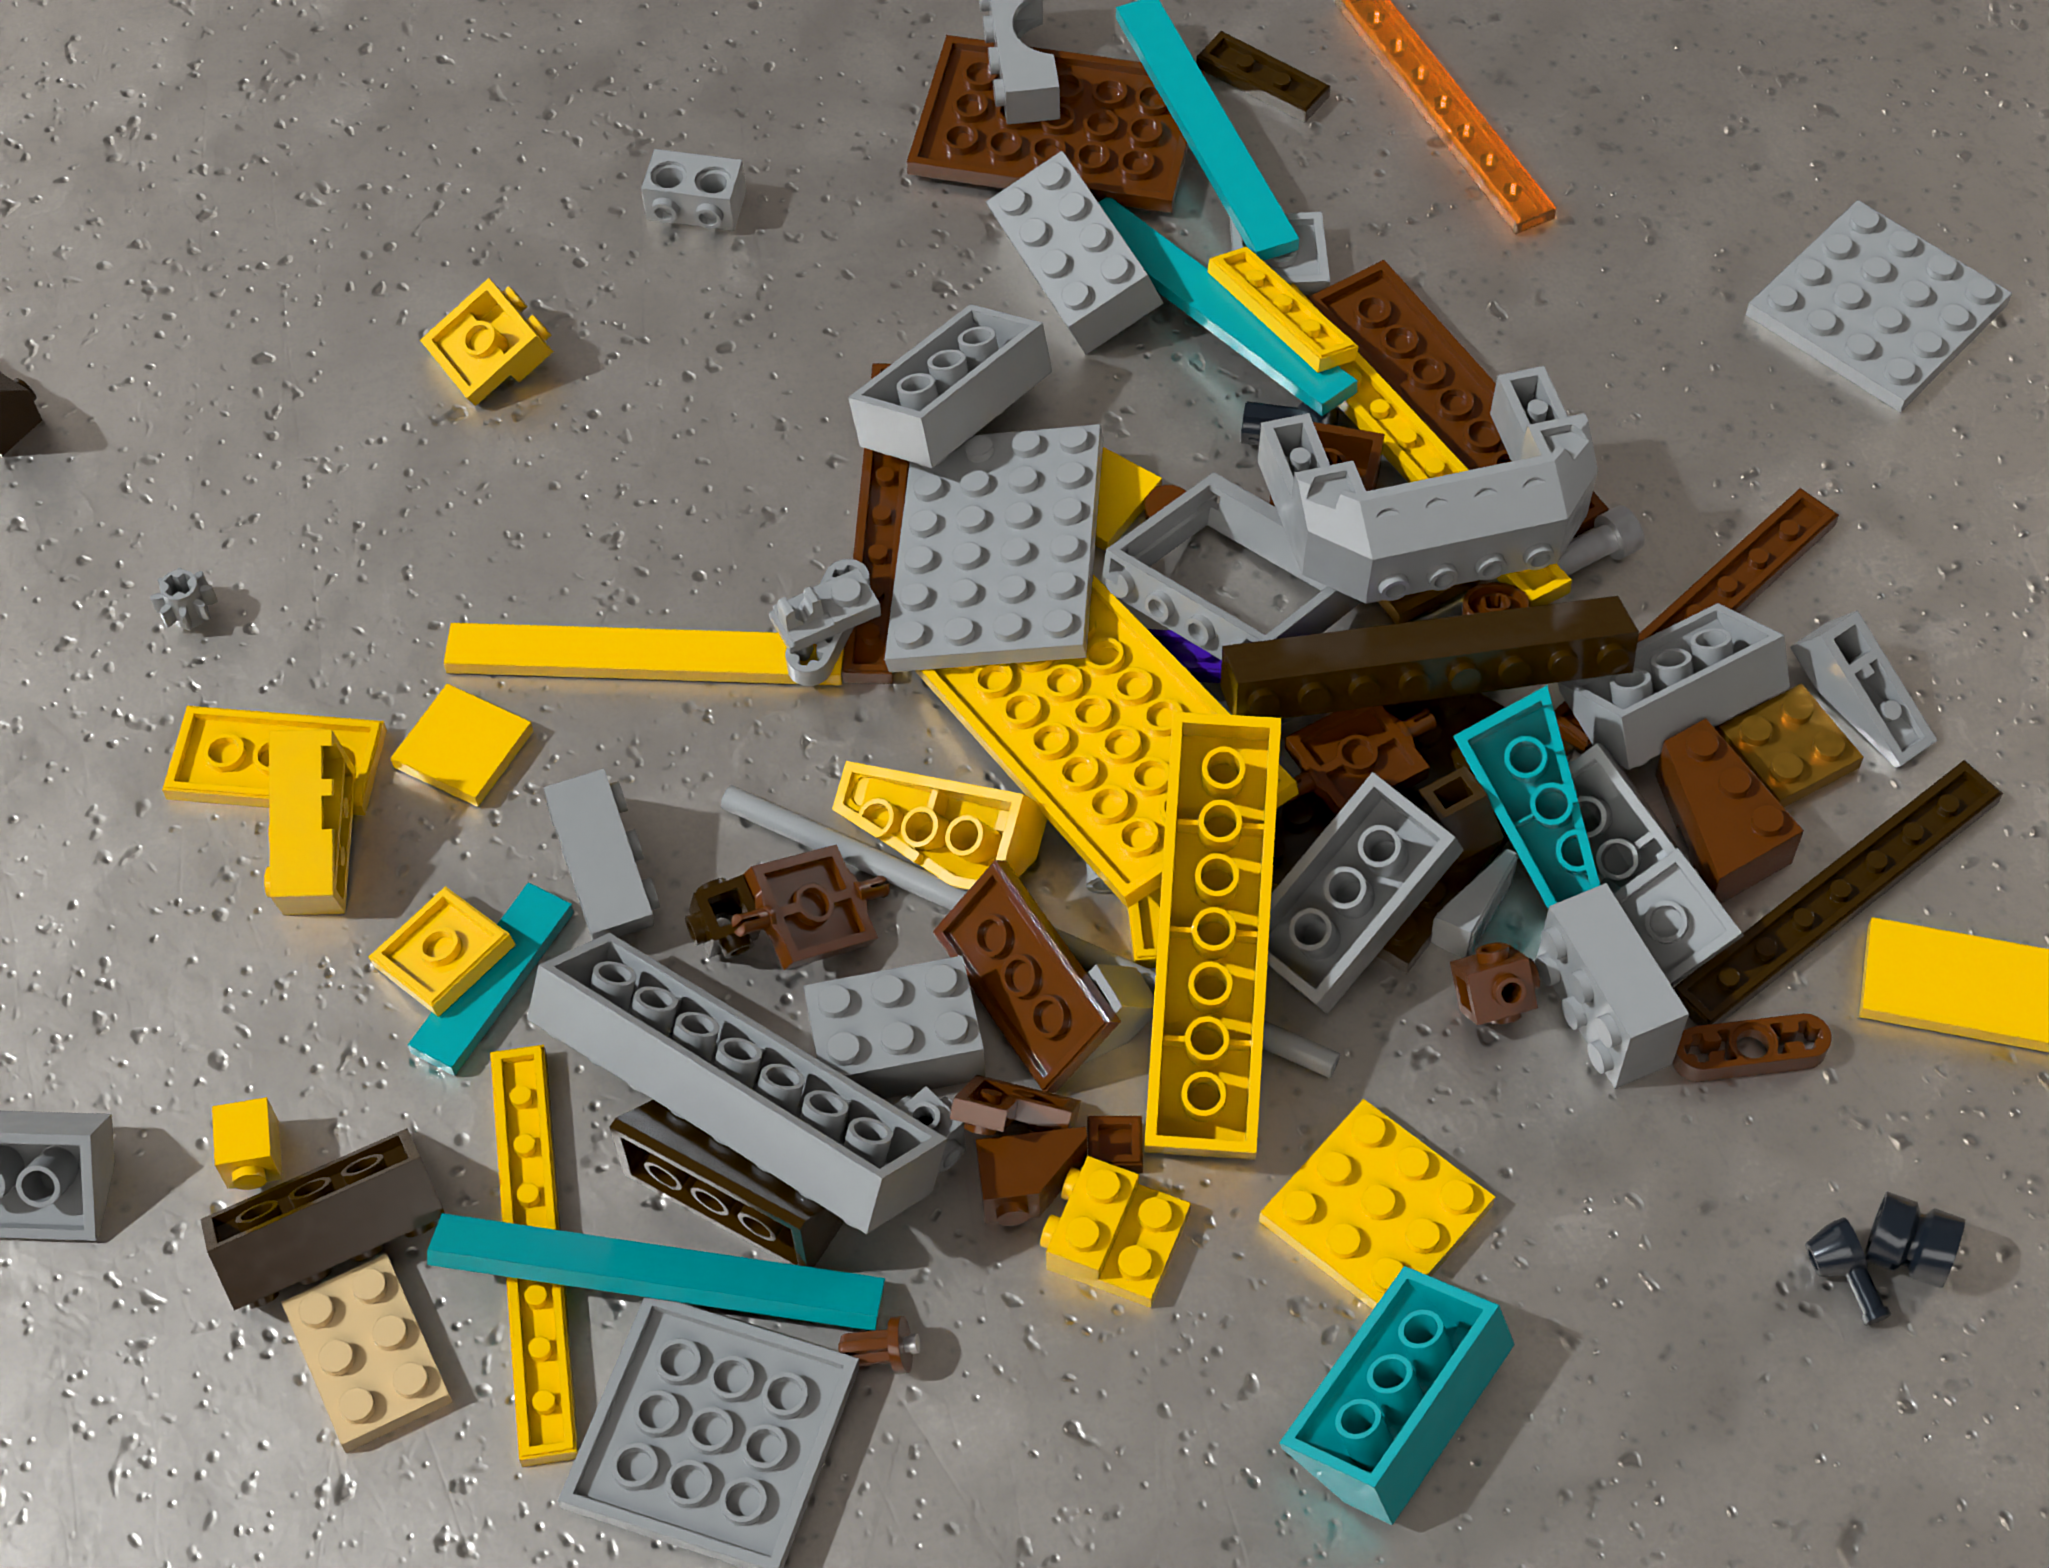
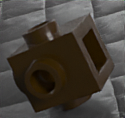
(720, 900)

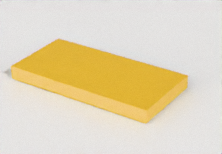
(226, 754)
(1956, 984)

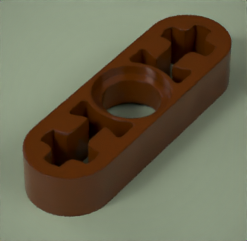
(1766, 1030)

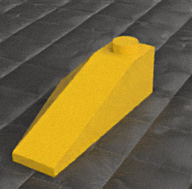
(942, 822)

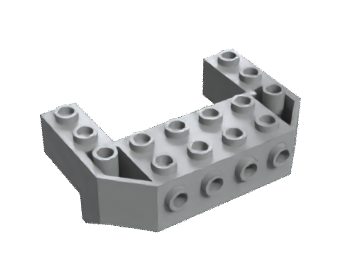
(1441, 526)

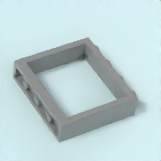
(1240, 518)

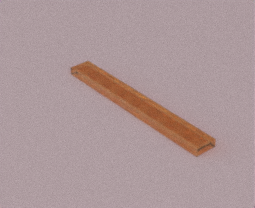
(1450, 113)

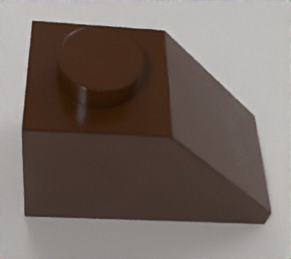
(1026, 1172)

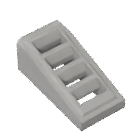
(1468, 914)

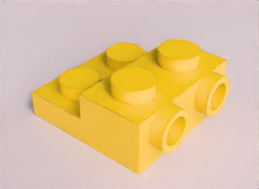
(488, 341)
(1114, 1232)

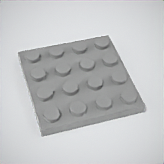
(1878, 305)
(710, 1434)

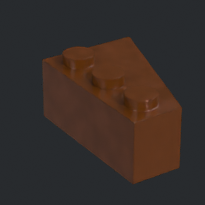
(1724, 812)

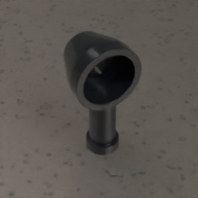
(1839, 1253)

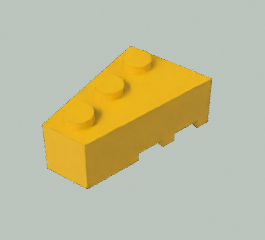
(309, 822)

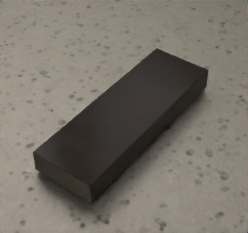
(1263, 76)

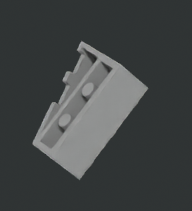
(601, 854)

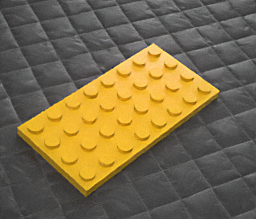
(1090, 739)

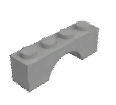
(1026, 77)

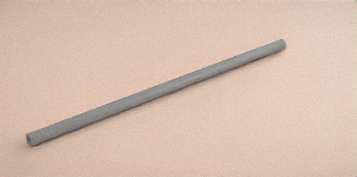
(928, 886)

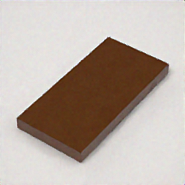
(1026, 977)

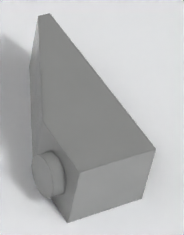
(1863, 687)

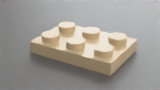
(366, 1353)

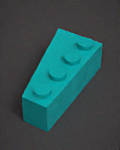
(1532, 792)

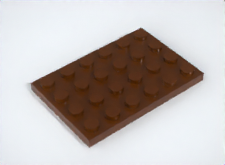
(1108, 128)

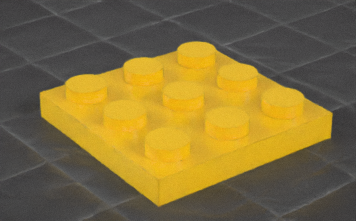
(1375, 1205)

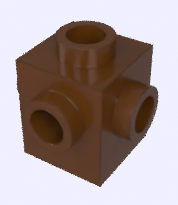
(1495, 984)

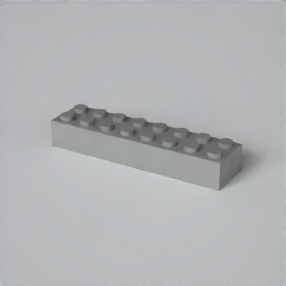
(737, 1081)

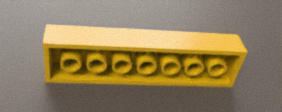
(1213, 936)

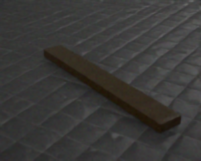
(1837, 895)

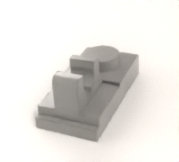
(824, 610)

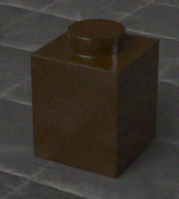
(1463, 810)

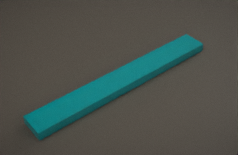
(1207, 129)
(1215, 308)
(656, 1271)

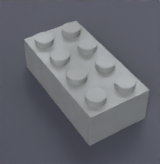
(1074, 252)
(950, 385)
(1354, 890)

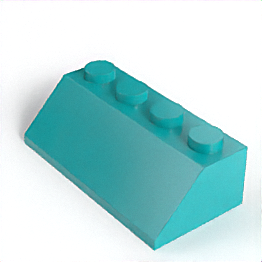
(1399, 1393)

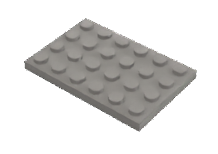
(998, 552)

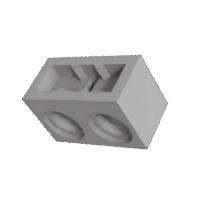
(694, 189)

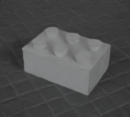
(1610, 986)
(899, 1027)

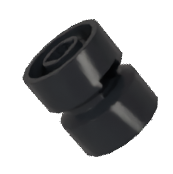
(1914, 1239)

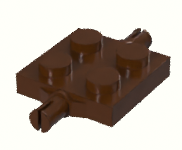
(1350, 745)
(810, 906)

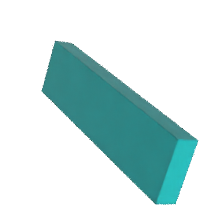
(533, 924)

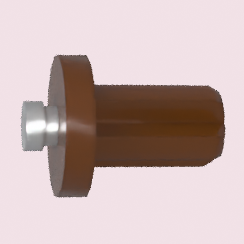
(885, 1346)

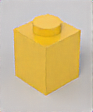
(247, 1143)

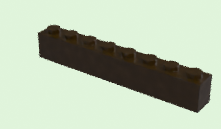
(1429, 659)

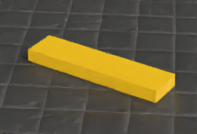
(1282, 309)

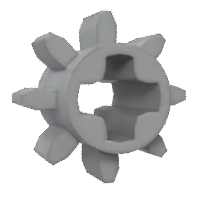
(184, 599)

